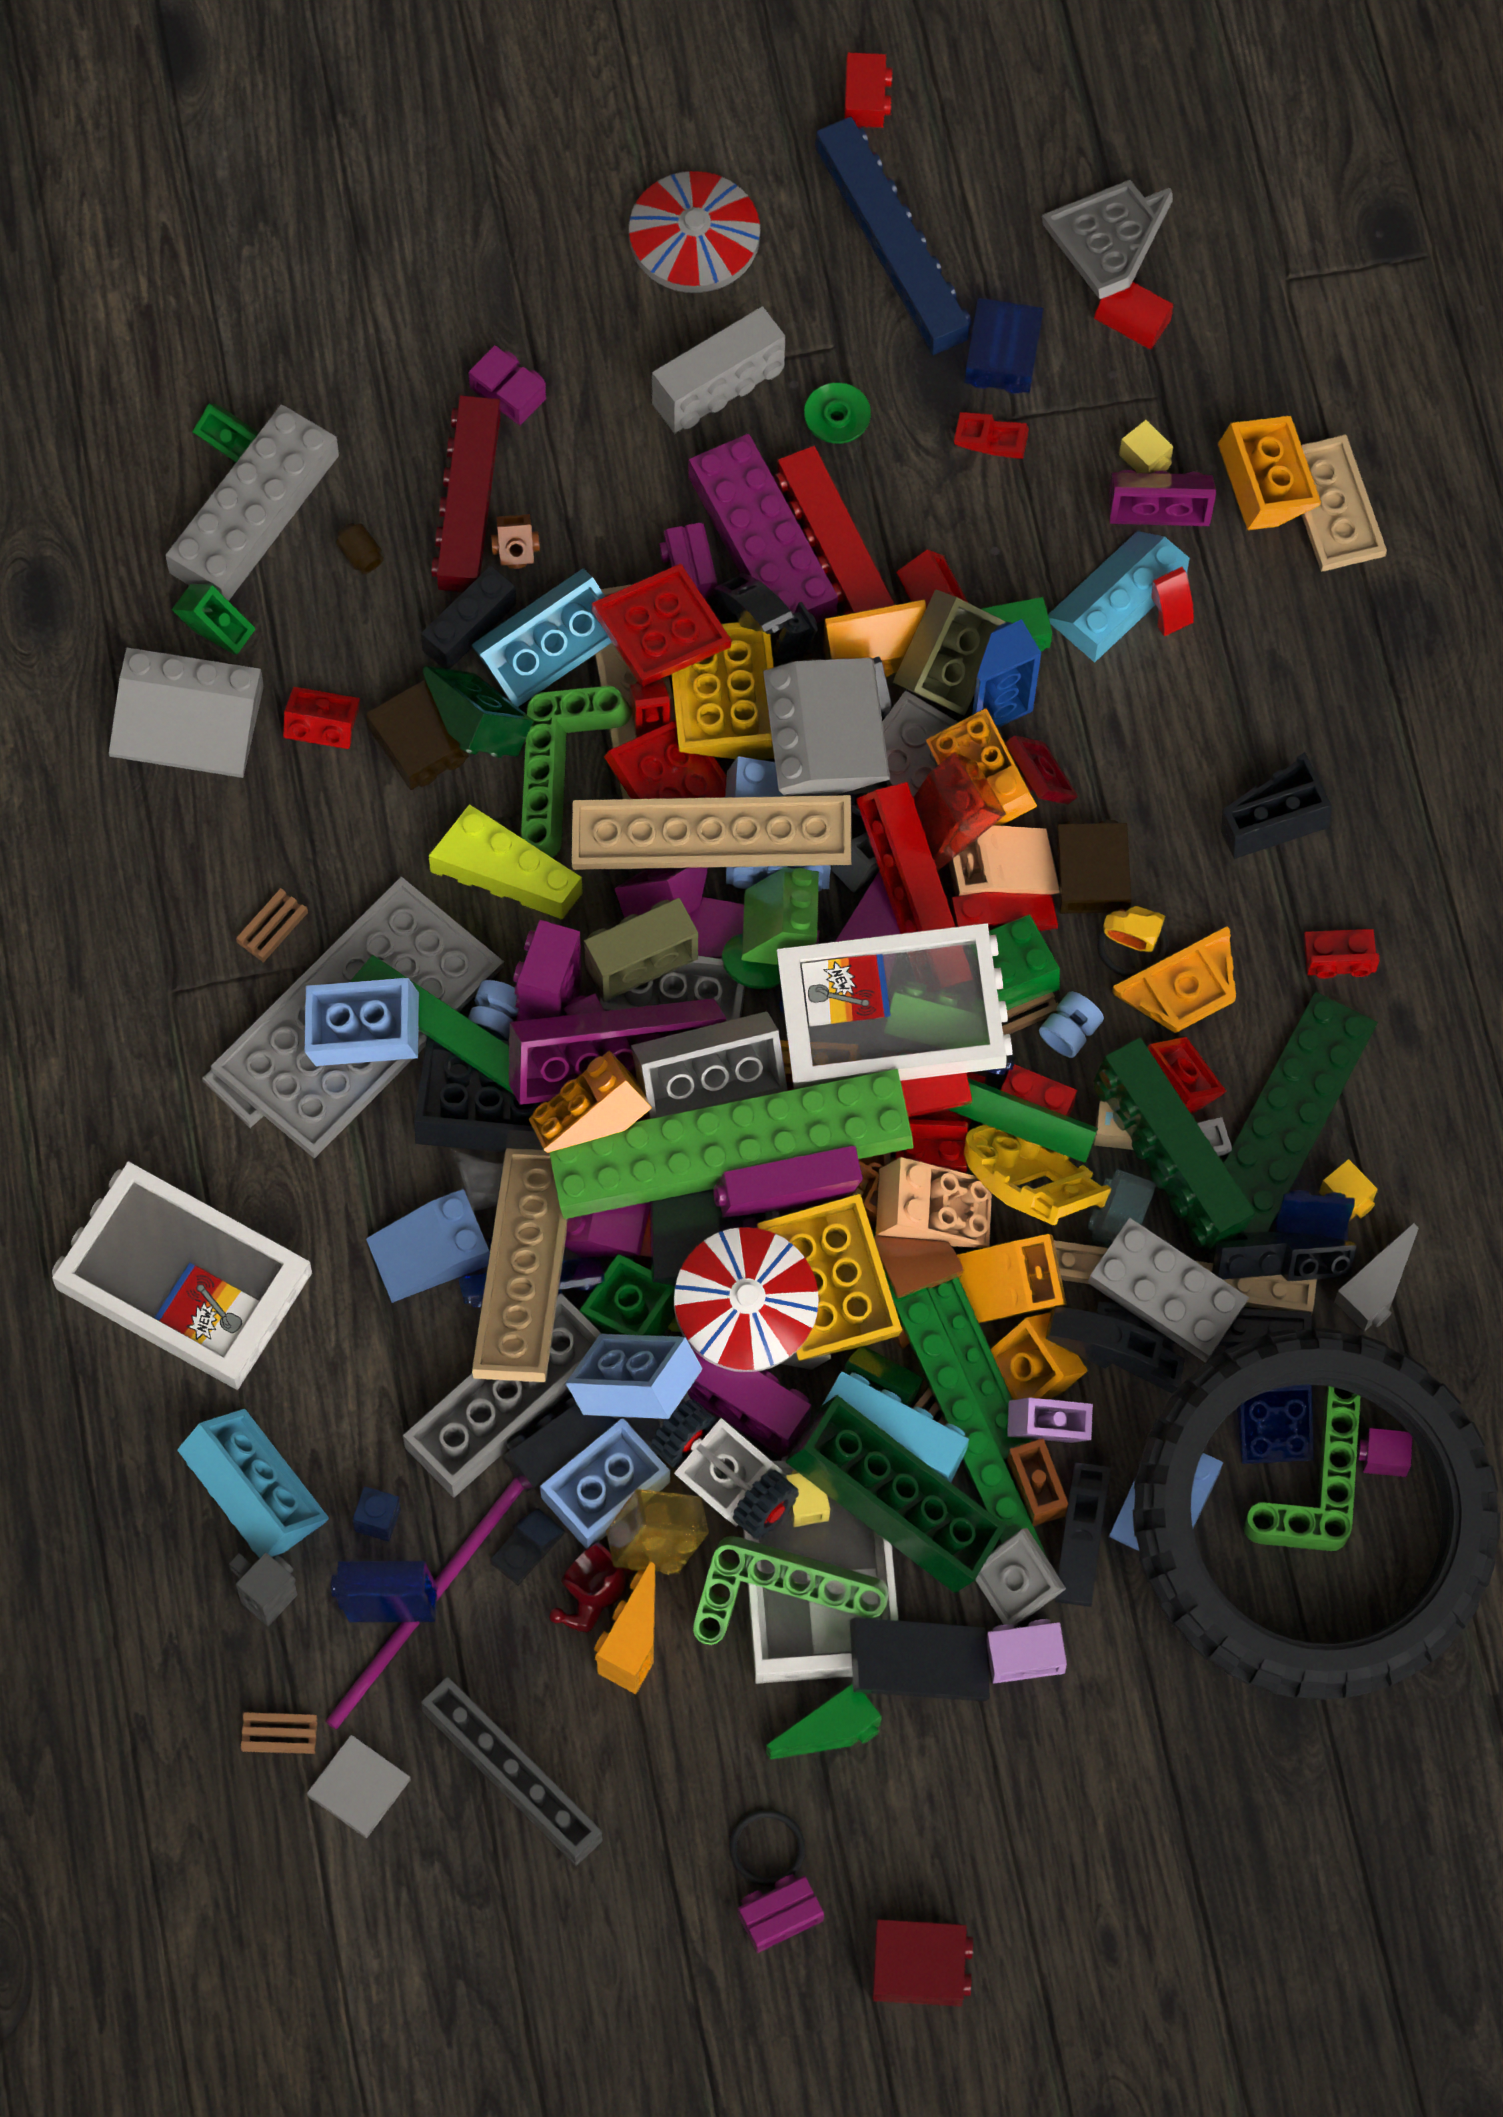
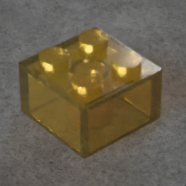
(657, 1530)

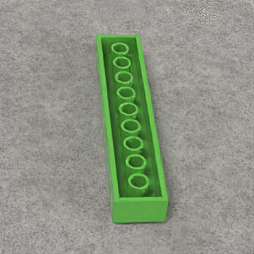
(695, 1147)

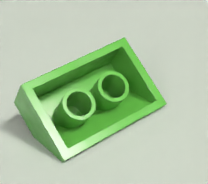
(780, 914)

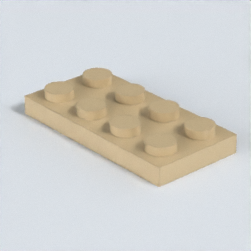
(1344, 523)

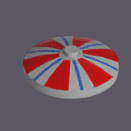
(694, 232)

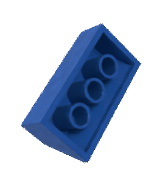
(1008, 674)

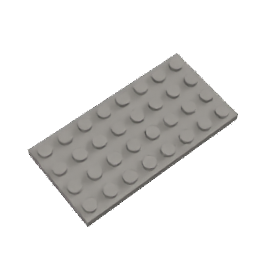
(319, 1101)

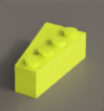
(498, 860)

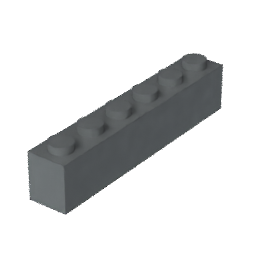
(512, 1771)

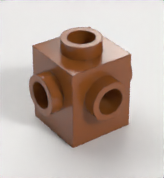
(515, 541)

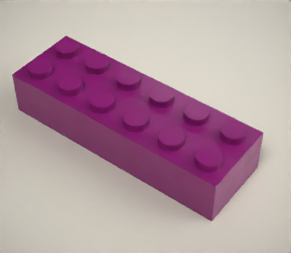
(760, 526)
(560, 1048)

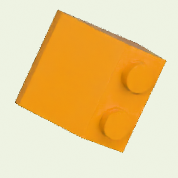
(1034, 1364)

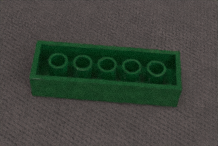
(1172, 1146)
(896, 1494)

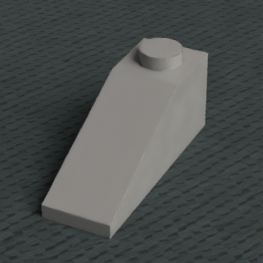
(1372, 1290)

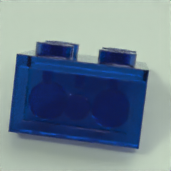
(1315, 1214)

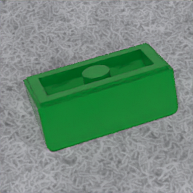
(225, 431)

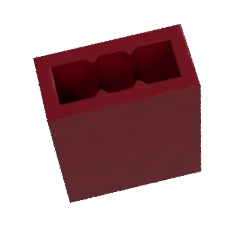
(921, 1963)

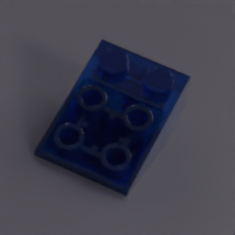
(1277, 1426)

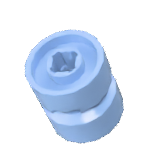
(494, 1008)
(1074, 1021)

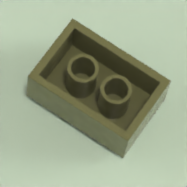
(947, 652)
(641, 948)

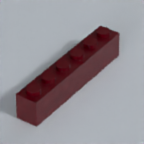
(468, 493)

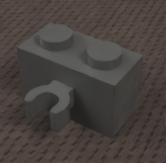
(265, 1586)

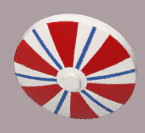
(746, 1299)

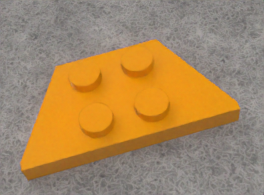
(1185, 984)

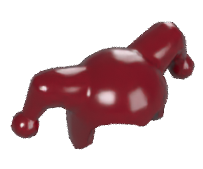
(595, 1586)

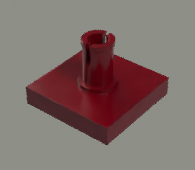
(1041, 770)

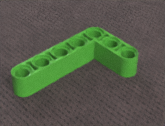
(552, 757)
(1329, 1479)
(781, 1581)

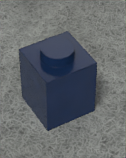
(376, 1514)

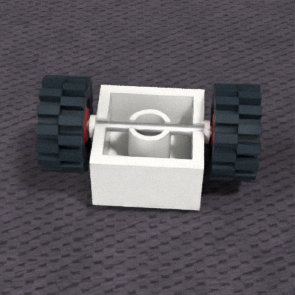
(725, 1469)

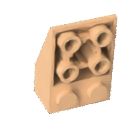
(1006, 862)
(932, 1204)

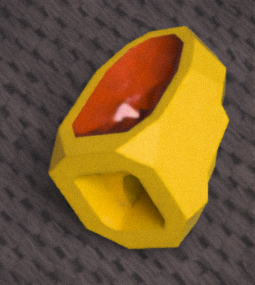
(1134, 927)

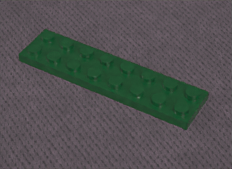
(1296, 1105)

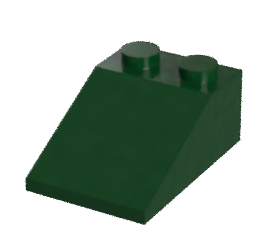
(477, 713)

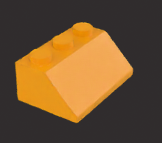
(1268, 471)
(874, 633)

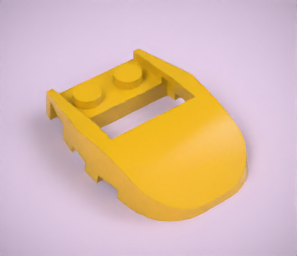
(1008, 1161)

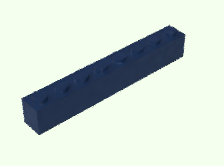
(892, 235)

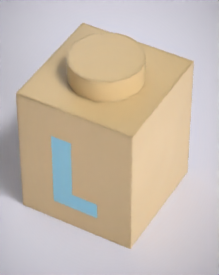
(1108, 1132)

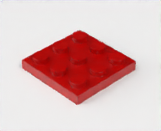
(661, 625)
(657, 770)

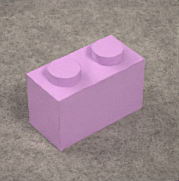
(1050, 1420)
(1026, 1651)

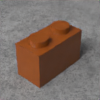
(1037, 1482)

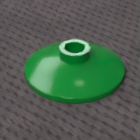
(841, 401)
(748, 973)

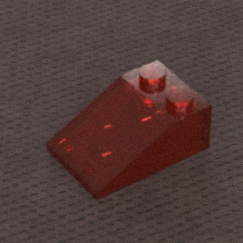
(955, 807)

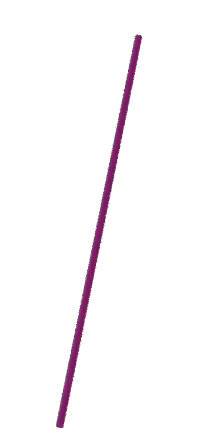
(442, 1581)

